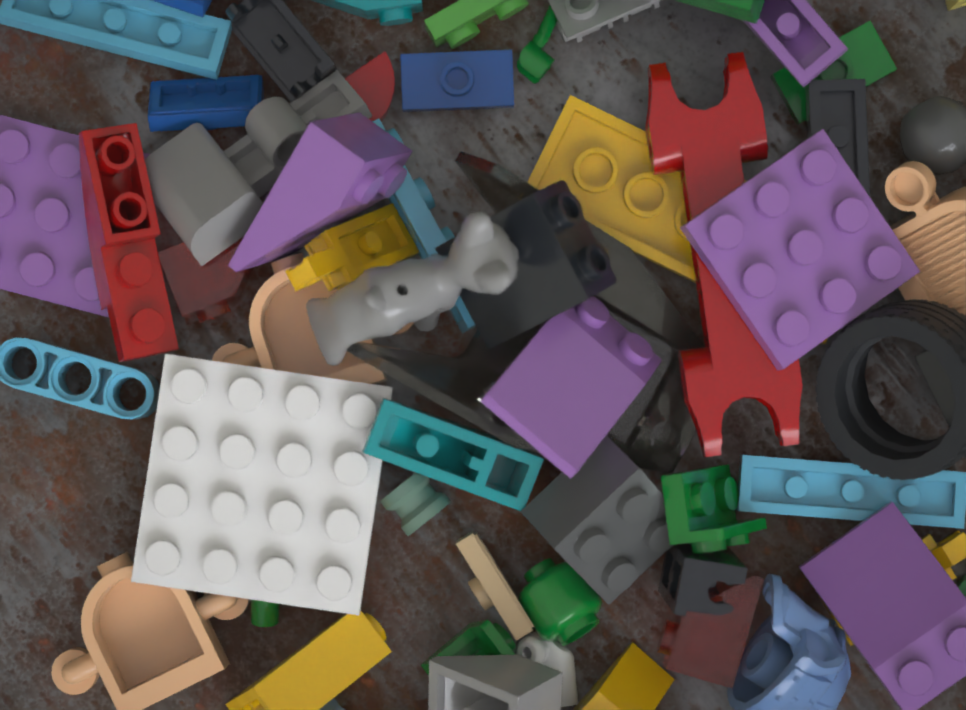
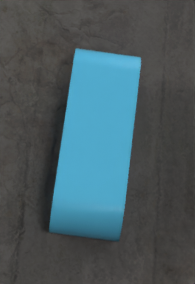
(51, 372)

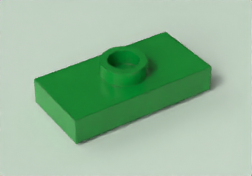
(863, 60)

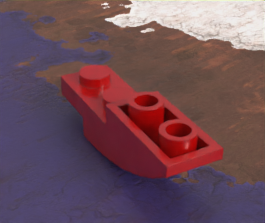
(123, 243)

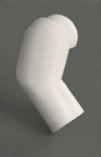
(553, 656)

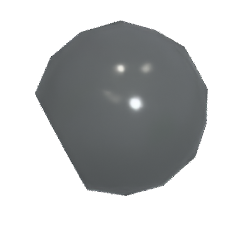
(935, 134)

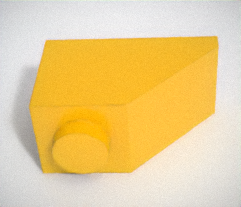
(628, 684)

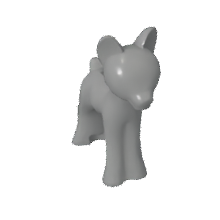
(414, 289)

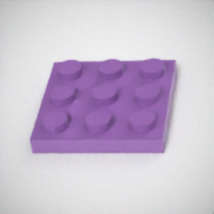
(44, 217)
(800, 250)

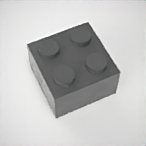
(603, 520)

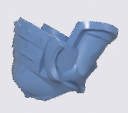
(792, 658)

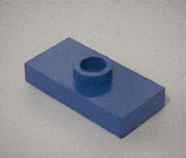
(457, 80)
(204, 101)

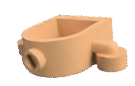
(930, 235)
(285, 336)
(144, 639)

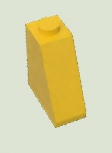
(319, 667)

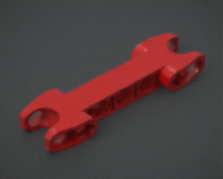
(709, 155)

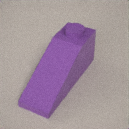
(797, 38)

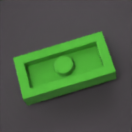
(460, 20)

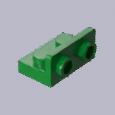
(702, 510)

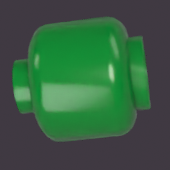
(559, 602)

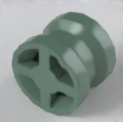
(415, 502)

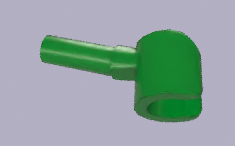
(533, 59)

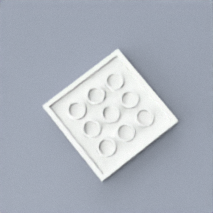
(260, 485)

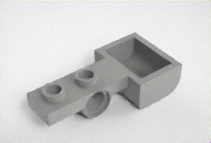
(216, 193)

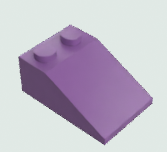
(329, 178)
(572, 383)
(894, 606)

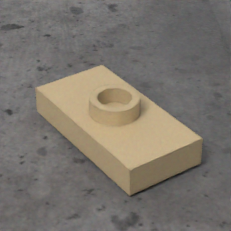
(492, 587)

